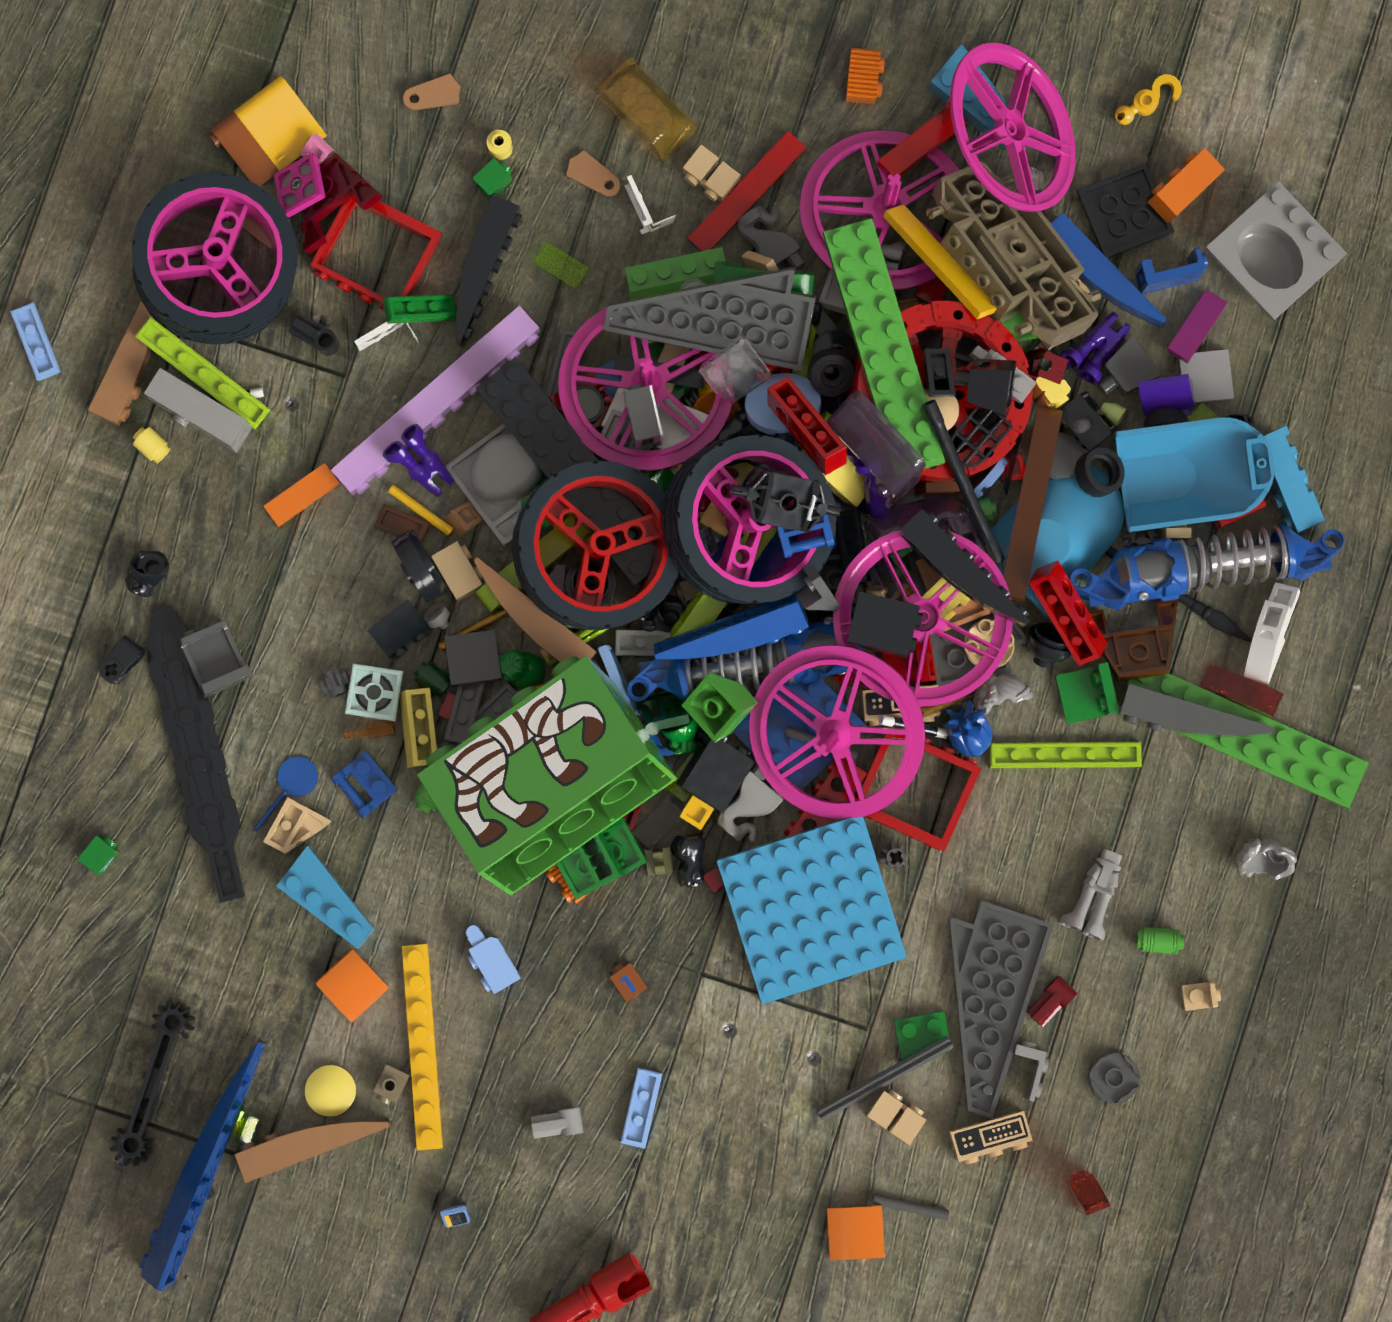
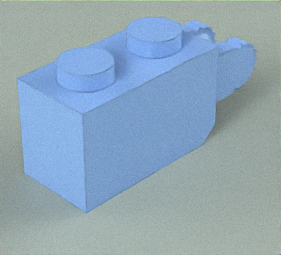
(492, 960)

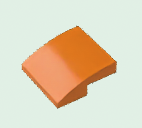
(351, 985)
(855, 1232)

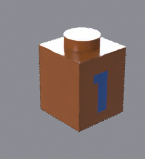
(627, 981)

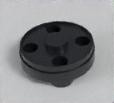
(419, 566)

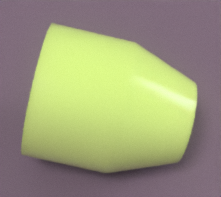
(1114, 412)

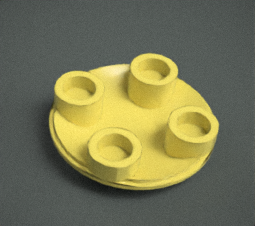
(330, 1090)

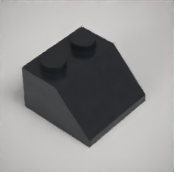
(399, 630)

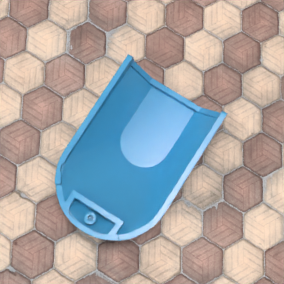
(1193, 472)
(1071, 529)

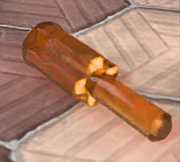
(372, 730)

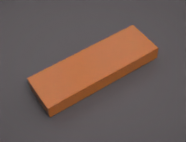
(301, 495)

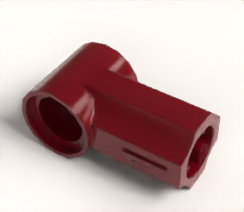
(1055, 997)

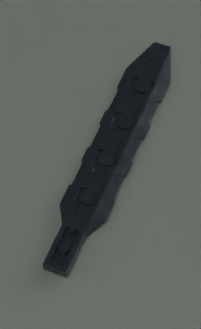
(196, 753)

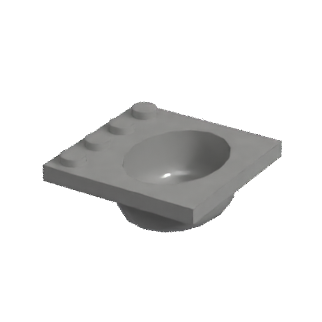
(1275, 251)
(495, 480)

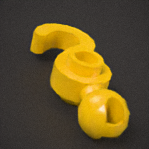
(1147, 100)

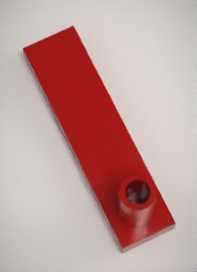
(919, 144)

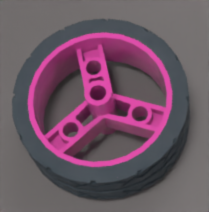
(236, 200)
(706, 474)

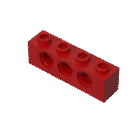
(806, 425)
(1068, 613)
(824, 791)

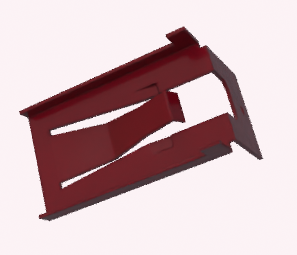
(1057, 368)

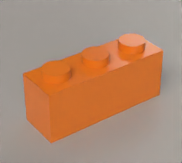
(1185, 184)

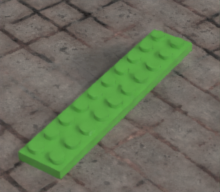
(881, 334)
(1282, 754)

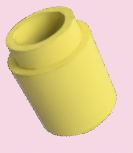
(502, 151)
(151, 444)

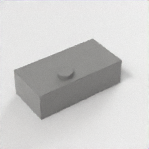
(197, 410)

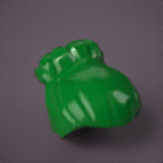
(522, 668)
(682, 738)

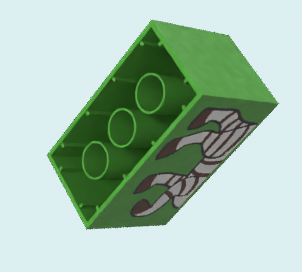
(545, 775)

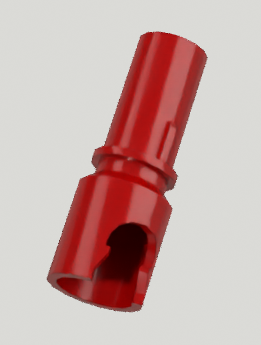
(606, 1291)

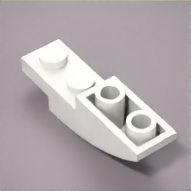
(1270, 632)

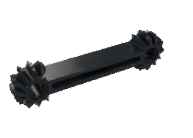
(152, 1084)

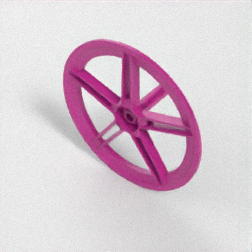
(1011, 127)
(885, 197)
(645, 374)
(931, 621)
(836, 732)

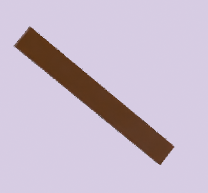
(1031, 501)

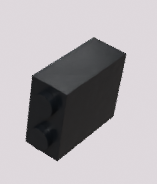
(884, 625)
(715, 772)

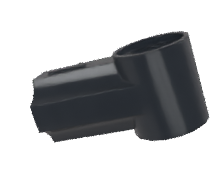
(314, 334)

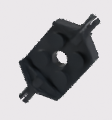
(769, 489)

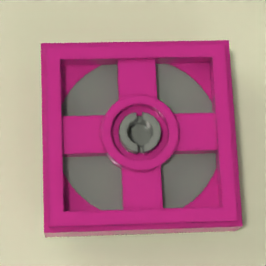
(299, 185)

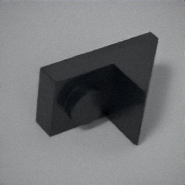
(938, 373)

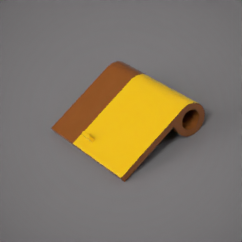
(266, 131)

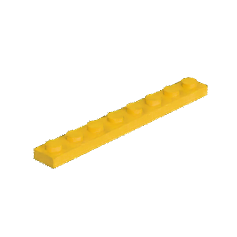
(422, 1047)

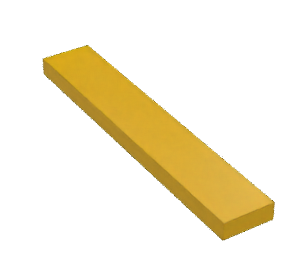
(940, 261)

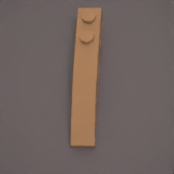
(124, 374)
(545, 631)
(300, 1145)

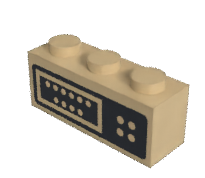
(875, 705)
(990, 1137)

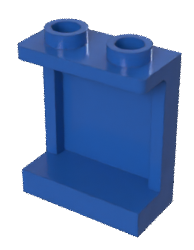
(1150, 282)

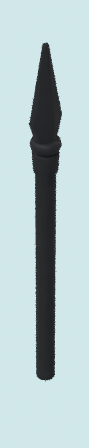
(1216, 619)

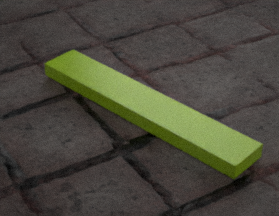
(202, 372)
(1065, 755)

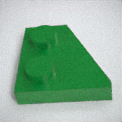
(919, 1032)

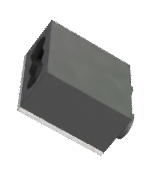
(643, 417)

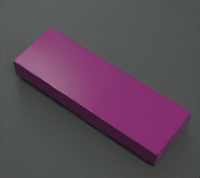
(1196, 326)

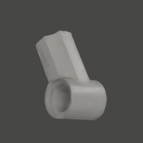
(563, 1122)

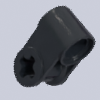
(125, 656)

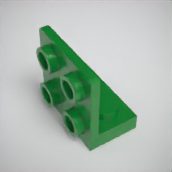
(1087, 693)

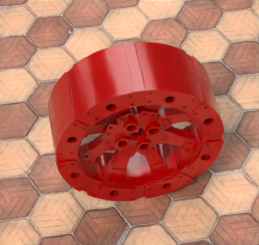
(989, 335)

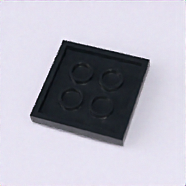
(1121, 211)

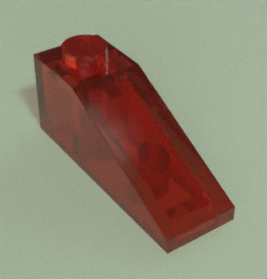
(1241, 690)
(1086, 1193)

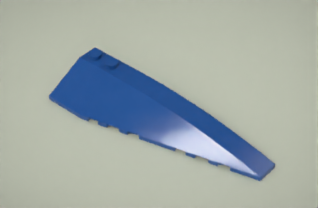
(187, 1201)

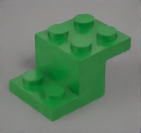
(602, 859)

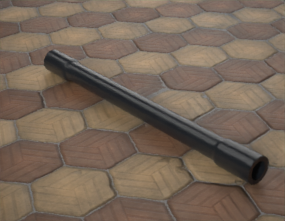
(936, 421)

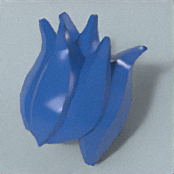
(969, 730)

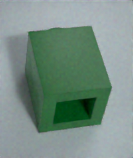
(493, 178)
(99, 854)

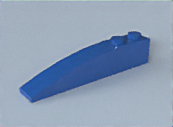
(1104, 276)
(738, 631)

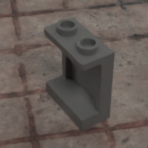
(214, 657)

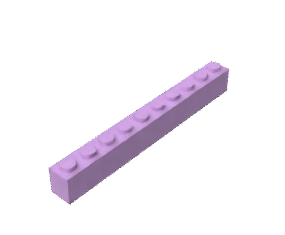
(438, 398)

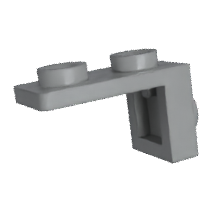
(1029, 1050)

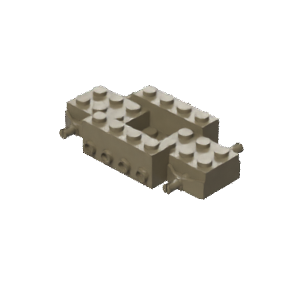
(1014, 259)

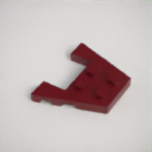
(339, 184)

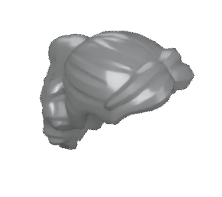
(999, 688)
(1265, 857)

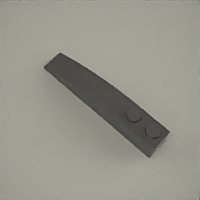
(1183, 716)

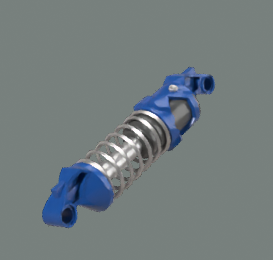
(1173, 567)
(682, 677)

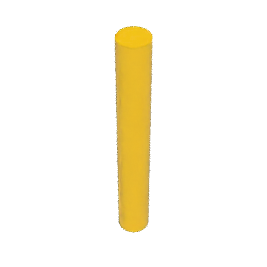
(421, 510)

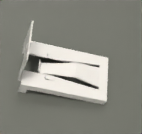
(641, 209)
(378, 333)

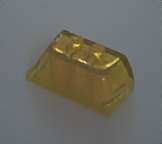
(646, 109)

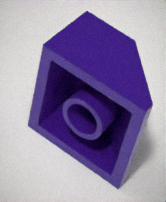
(1168, 392)

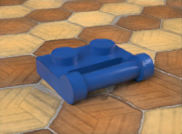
(825, 539)
(371, 779)

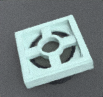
(374, 692)

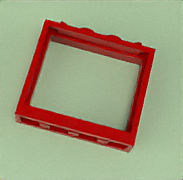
(390, 214)
(906, 829)

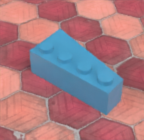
(972, 108)
(1289, 485)
(321, 894)

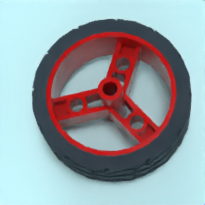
(548, 503)

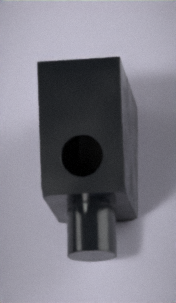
(989, 383)

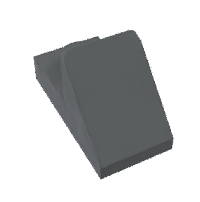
(817, 594)

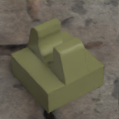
(658, 861)

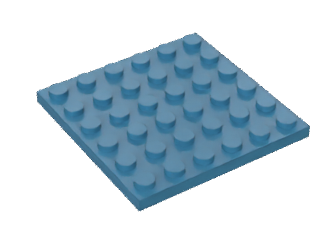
(811, 908)

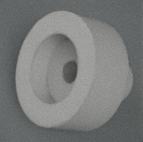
(437, 616)

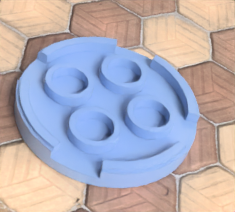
(762, 416)

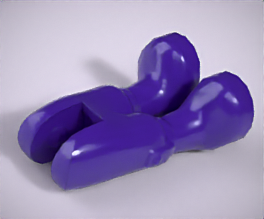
(1099, 338)
(418, 471)
(873, 500)

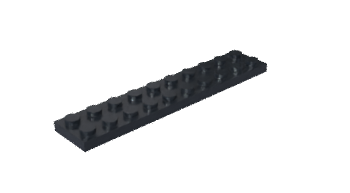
(555, 447)

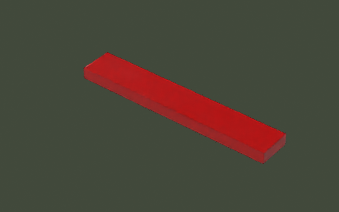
(747, 192)

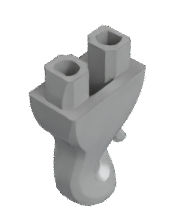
(754, 800)

